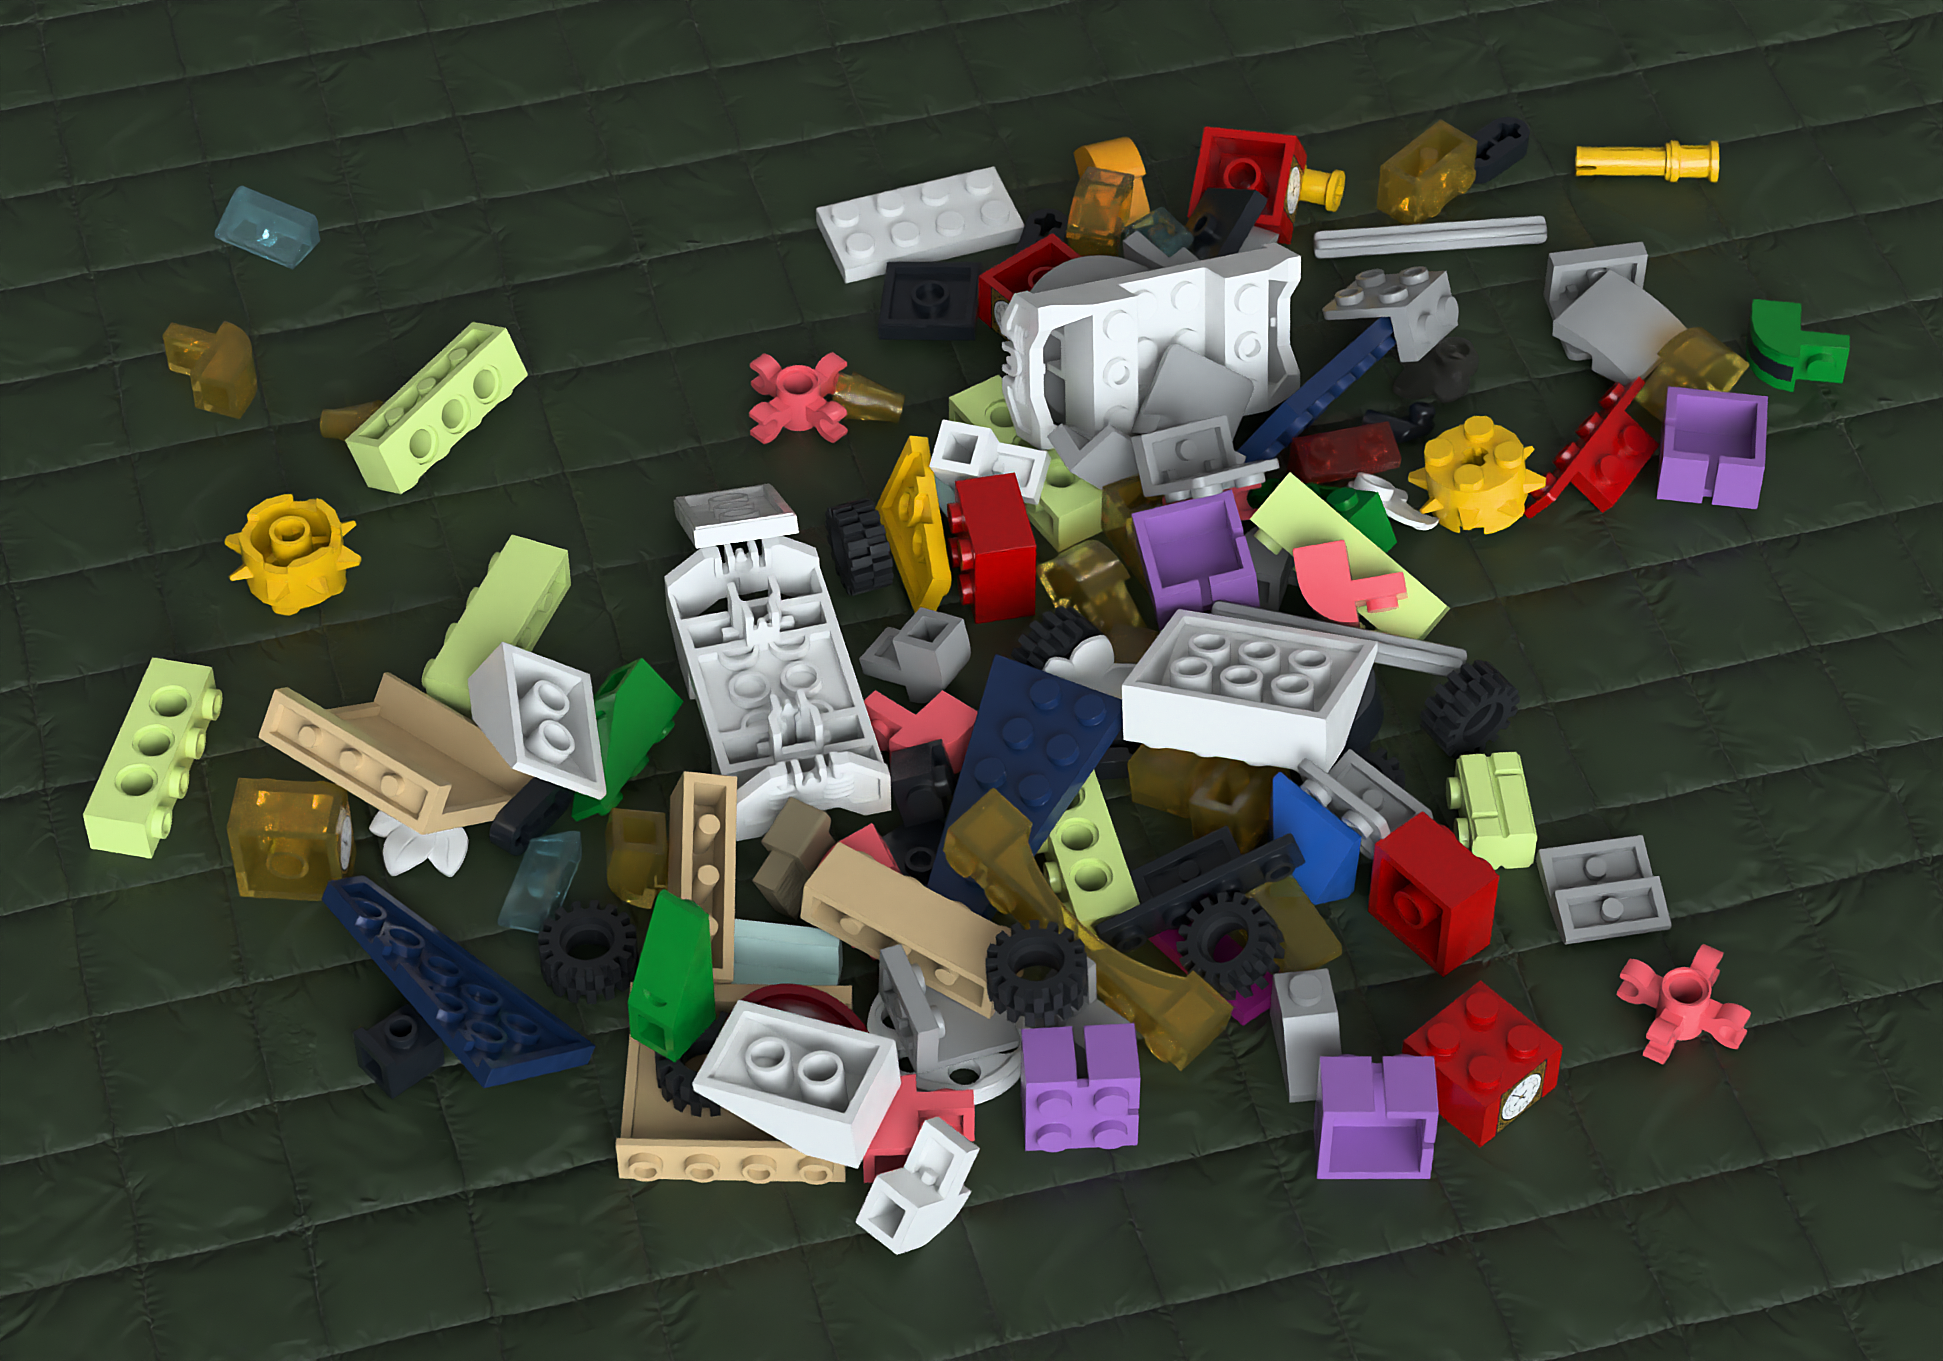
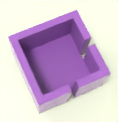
(1712, 447)
(1195, 556)
(1082, 1112)
(1375, 1117)

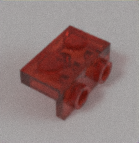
(1344, 453)

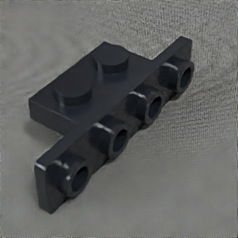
(1191, 874)

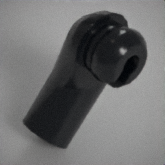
(1409, 427)

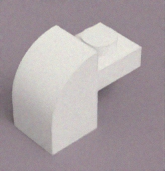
(975, 452)
(923, 1196)

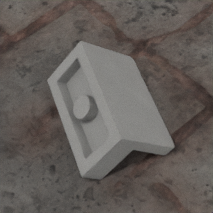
(1097, 461)

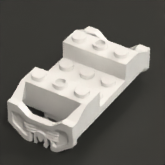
(1120, 327)
(774, 683)

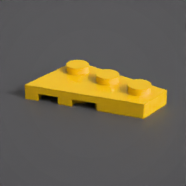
(915, 527)

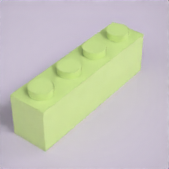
(1300, 518)
(508, 607)

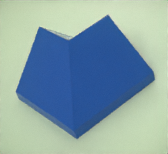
(1324, 840)

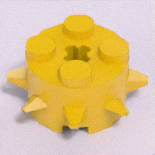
(1476, 476)
(293, 553)

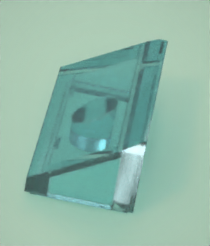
(268, 227)
(1162, 231)
(542, 881)

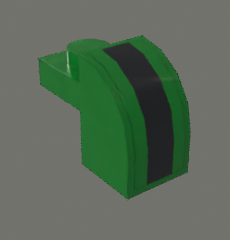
(1783, 352)

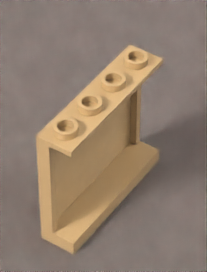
(398, 755)
(675, 1145)

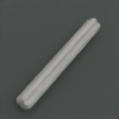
(1429, 237)
(1392, 649)

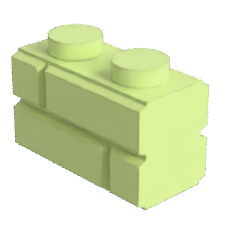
(1493, 809)

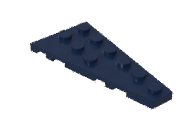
(1318, 392)
(1036, 748)
(470, 1007)

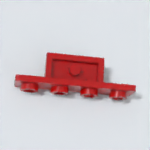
(1604, 457)

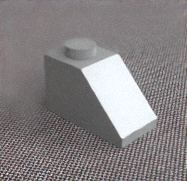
(1304, 1028)

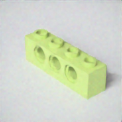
(436, 408)
(1068, 504)
(152, 758)
(1087, 860)

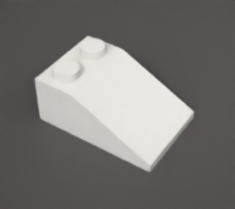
(539, 718)
(802, 1080)

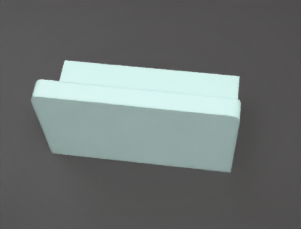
(785, 954)

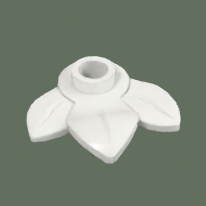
(1394, 501)
(1092, 666)
(408, 848)

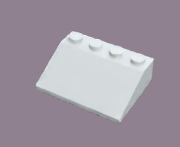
(1247, 691)

